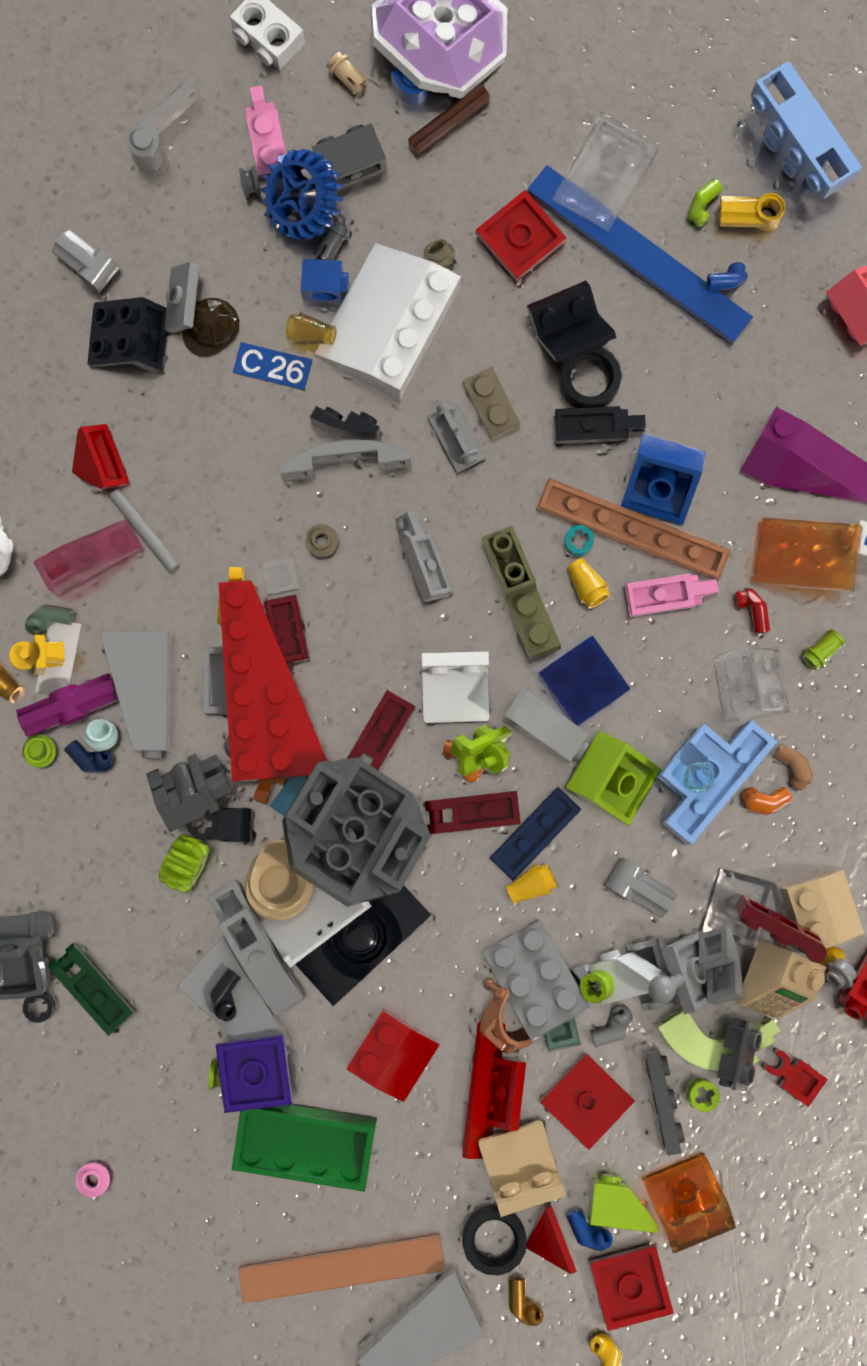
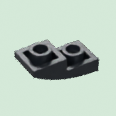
(355, 426)

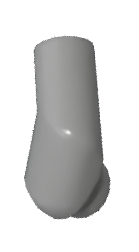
(616, 1028)

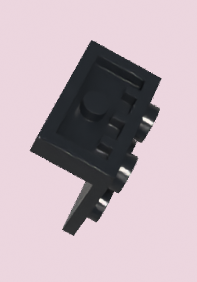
(569, 323)
(128, 334)

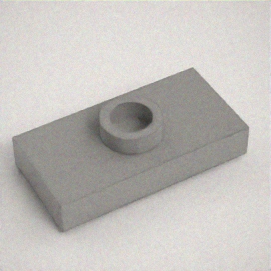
(181, 297)

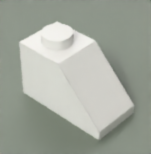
(629, 973)

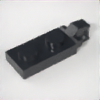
(596, 424)

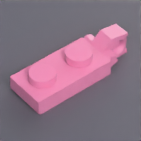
(264, 132)
(667, 594)

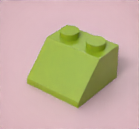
(614, 777)

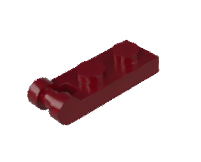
(383, 729)
(474, 812)
(780, 928)

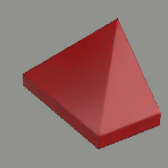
(97, 458)
(548, 1241)

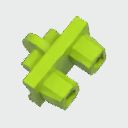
(484, 751)

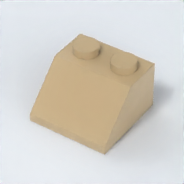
(824, 907)

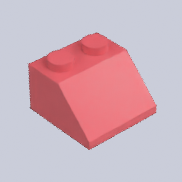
(850, 301)

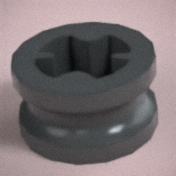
(249, 181)

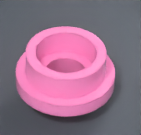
(103, 1179)

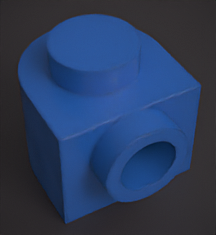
(406, 90)

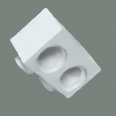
(273, 26)

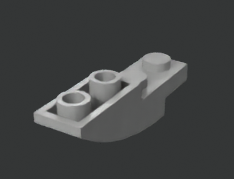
(254, 948)

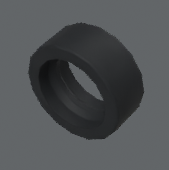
(604, 398)
(500, 1266)

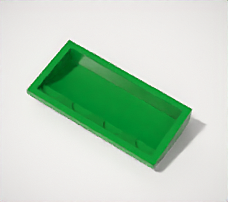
(305, 1145)

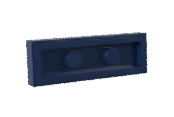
(535, 833)

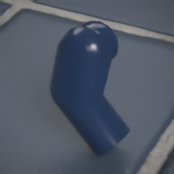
(89, 761)

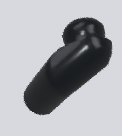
(222, 997)

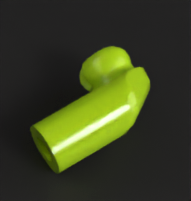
(701, 198)

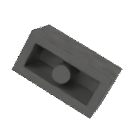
(353, 154)

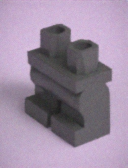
(188, 790)

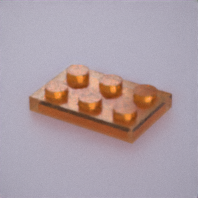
(808, 554)

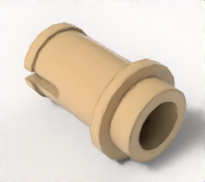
(346, 72)

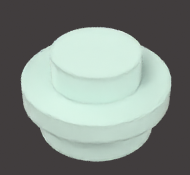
(101, 735)

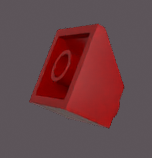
(392, 1056)

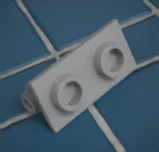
(456, 436)

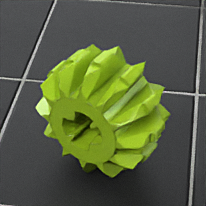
(183, 863)

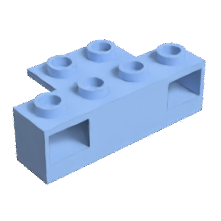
(803, 133)
(731, 765)

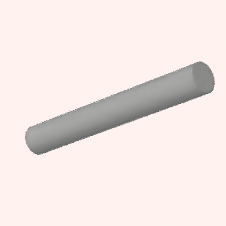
(143, 530)

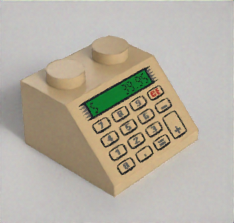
(780, 981)

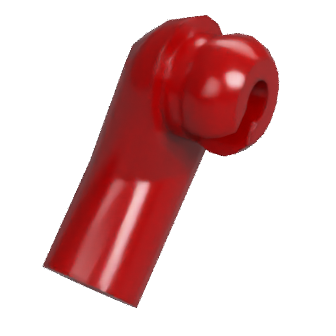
(757, 606)

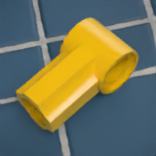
(747, 211)

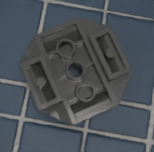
(385, 825)

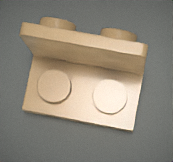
(521, 1168)

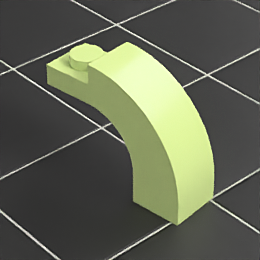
(691, 1044)

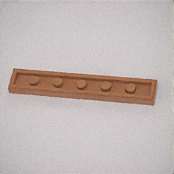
(633, 529)
(341, 1268)

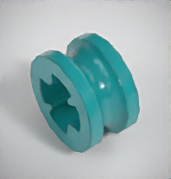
(586, 546)

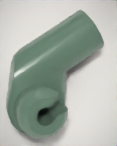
(46, 616)

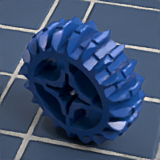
(311, 198)

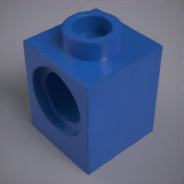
(323, 280)

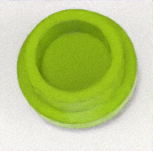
(39, 751)

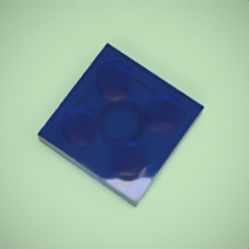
(584, 681)

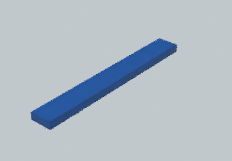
(649, 263)

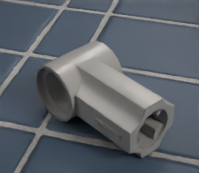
(91, 265)
(634, 884)

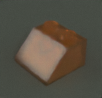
(689, 1203)

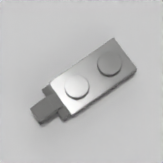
(423, 558)

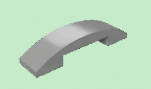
(303, 463)

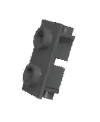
(738, 1070)

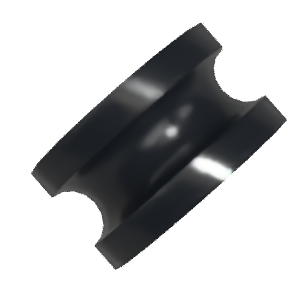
(29, 1014)

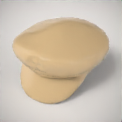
(272, 887)

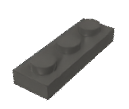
(664, 1101)

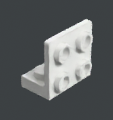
(455, 687)

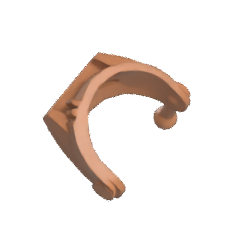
(492, 1025)

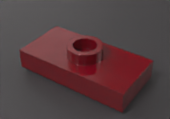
(287, 627)

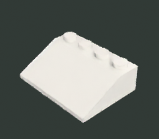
(390, 318)

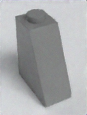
(546, 726)

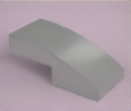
(721, 960)

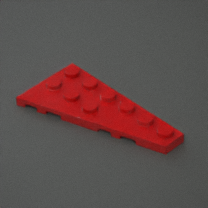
(264, 709)

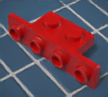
(493, 1095)

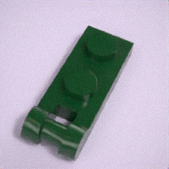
(91, 990)

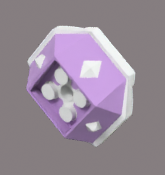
(442, 55)

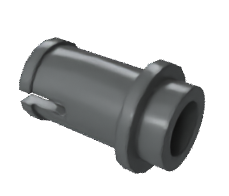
(331, 242)

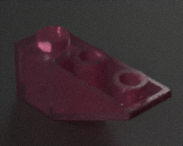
(86, 556)

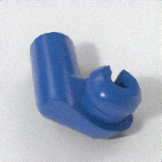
(729, 280)
(588, 1235)

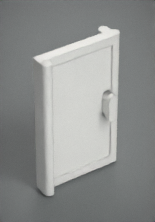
(299, 934)

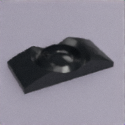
(362, 944)

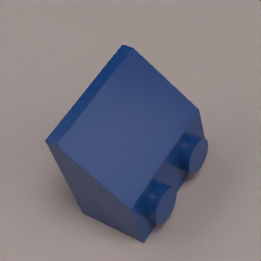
(663, 479)

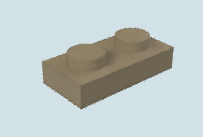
(491, 403)

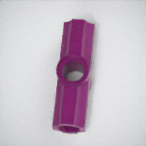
(67, 705)

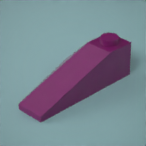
(804, 459)

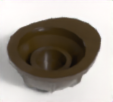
(213, 327)

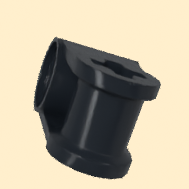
(227, 825)

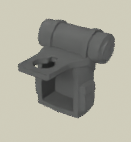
(22, 963)

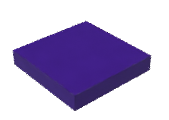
(254, 1073)

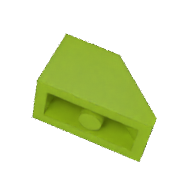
(617, 1206)

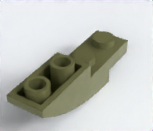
(521, 593)

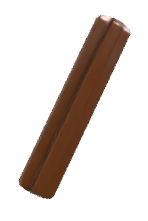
(449, 119)

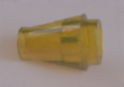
(308, 330)

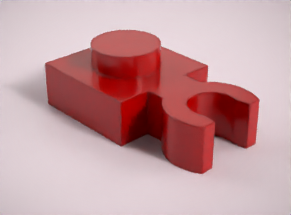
(798, 1079)

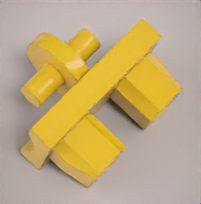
(37, 654)

